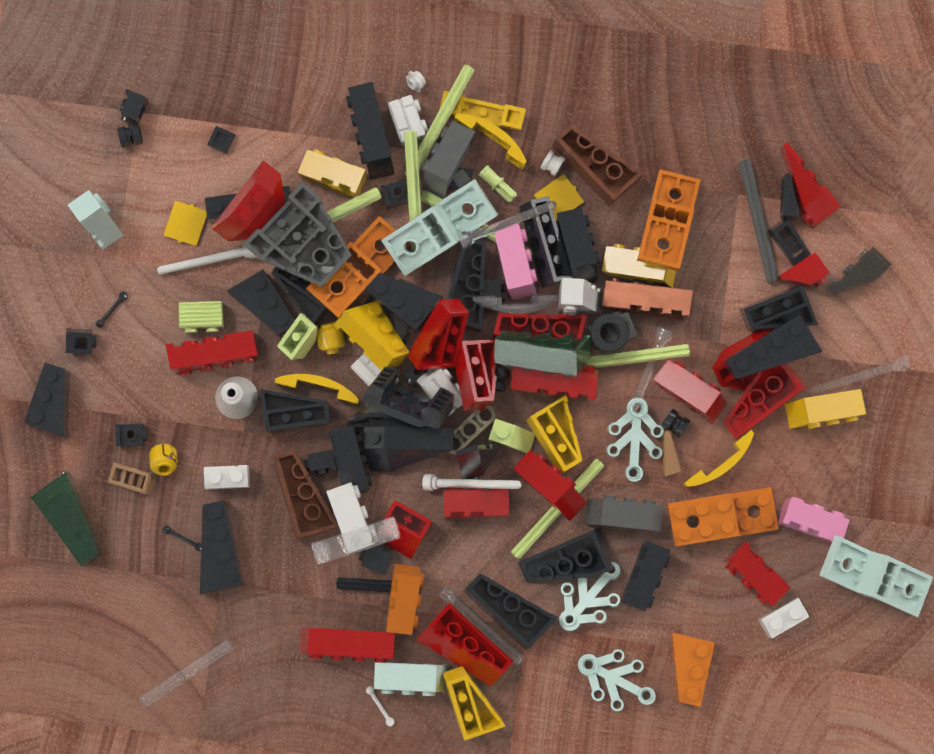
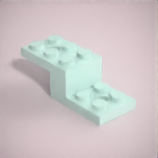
(438, 227)
(876, 576)

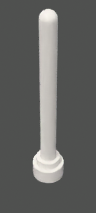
(205, 260)
(432, 482)

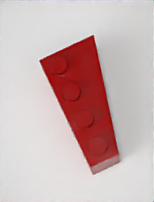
(542, 323)
(212, 353)
(554, 384)
(465, 645)

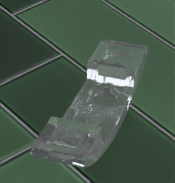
(537, 303)
(355, 540)

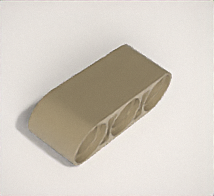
(479, 424)

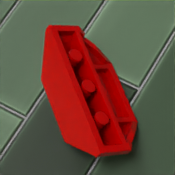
(253, 205)
(721, 372)

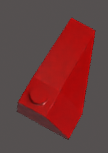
(814, 200)

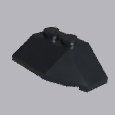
(371, 417)

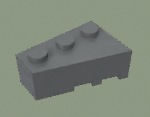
(446, 158)
(624, 514)

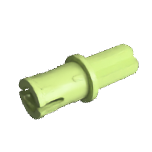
(497, 184)

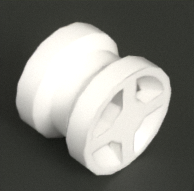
(552, 163)

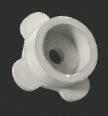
(415, 81)

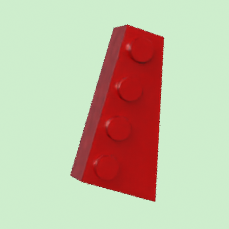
(347, 643)

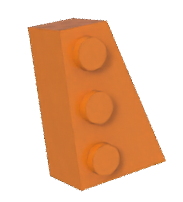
(404, 599)
(691, 667)

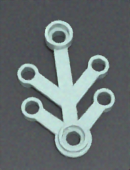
(636, 436)
(588, 600)
(613, 677)

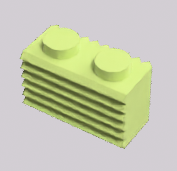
(201, 316)

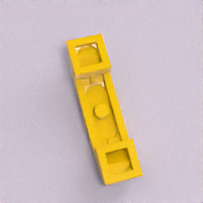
(501, 116)
(496, 134)
(292, 381)
(740, 445)

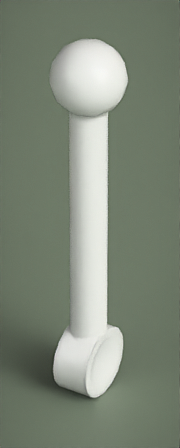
(389, 720)

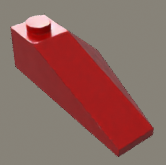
(763, 397)

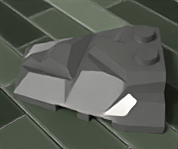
(301, 239)

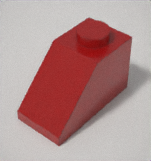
(806, 273)

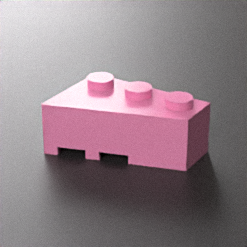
(515, 262)
(812, 519)

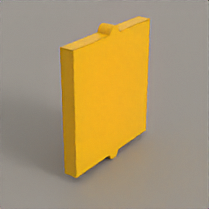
(562, 193)
(185, 223)

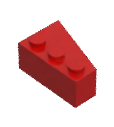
(756, 574)

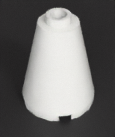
(242, 403)

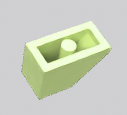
(299, 338)
(511, 436)

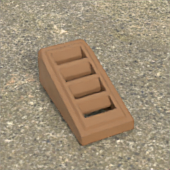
(670, 459)
(145, 482)

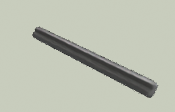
(758, 221)

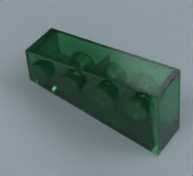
(542, 352)
(66, 514)

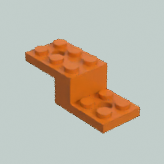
(669, 220)
(358, 270)
(722, 516)

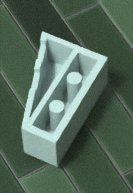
(94, 217)
(410, 678)

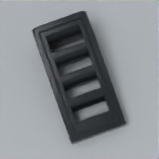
(788, 202)
(790, 230)

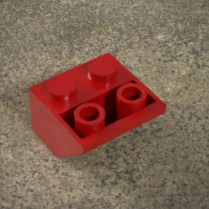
(411, 528)

